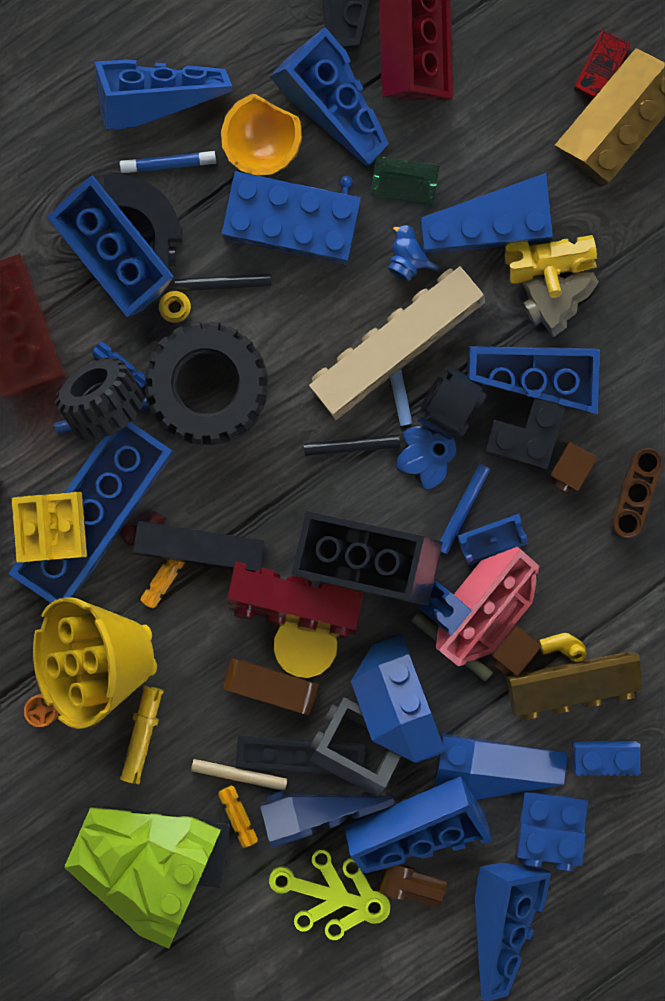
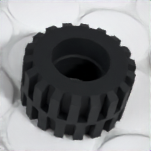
(100, 399)

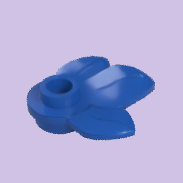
(422, 458)

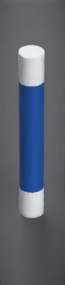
(168, 162)

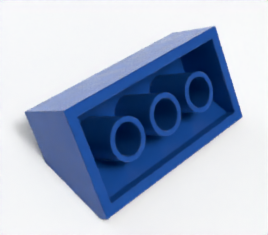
(111, 247)

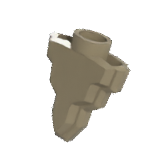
(556, 311)

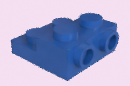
(552, 830)

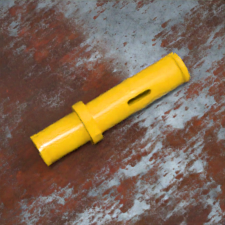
(141, 734)

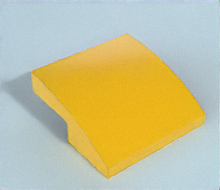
(49, 527)

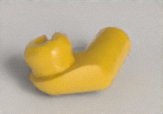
(565, 644)

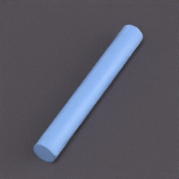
(401, 398)

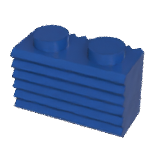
(605, 758)

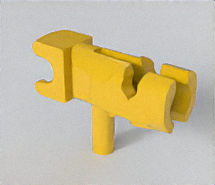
(550, 260)

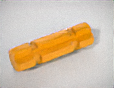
(161, 583)
(238, 816)

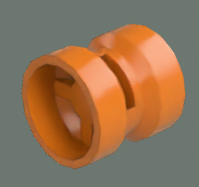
(36, 712)

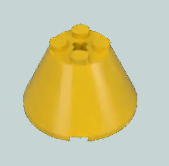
(89, 660)

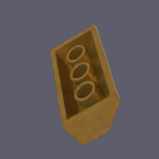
(617, 118)
(574, 684)

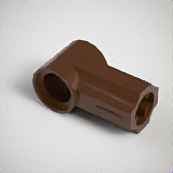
(405, 882)

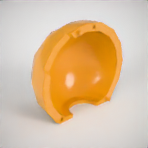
(260, 136)

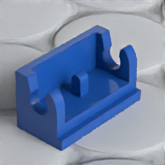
(492, 539)
(445, 609)

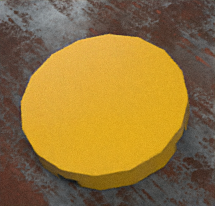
(304, 652)

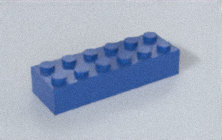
(111, 489)

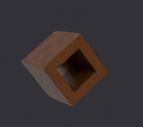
(571, 468)
(515, 651)

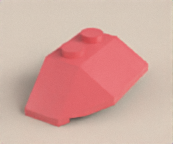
(498, 596)

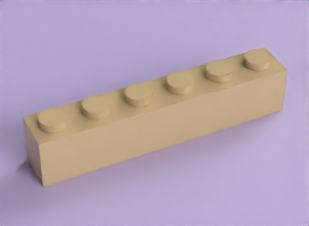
(397, 342)

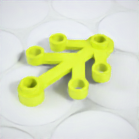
(335, 896)

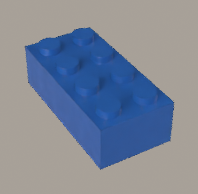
(291, 218)

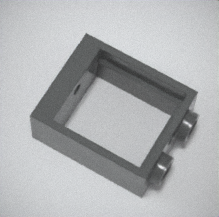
(344, 767)

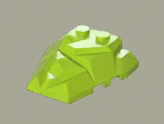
(142, 866)

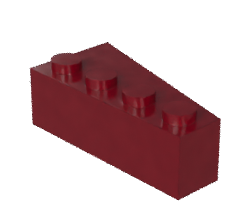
(293, 601)

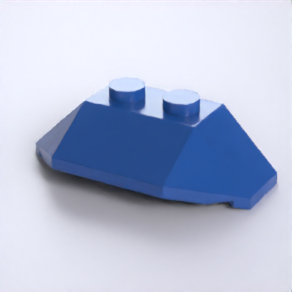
(395, 702)

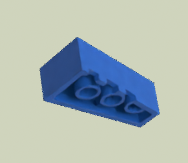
(491, 220)
(545, 373)
(417, 827)

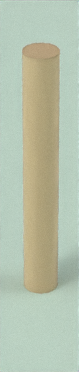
(239, 774)

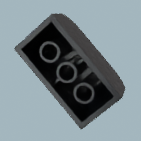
(367, 558)

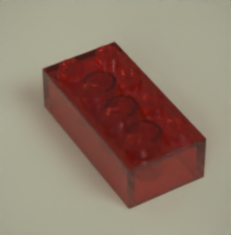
(26, 342)

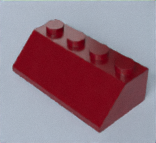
(416, 49)

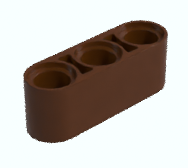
(647, 482)
(270, 686)

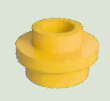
(167, 299)

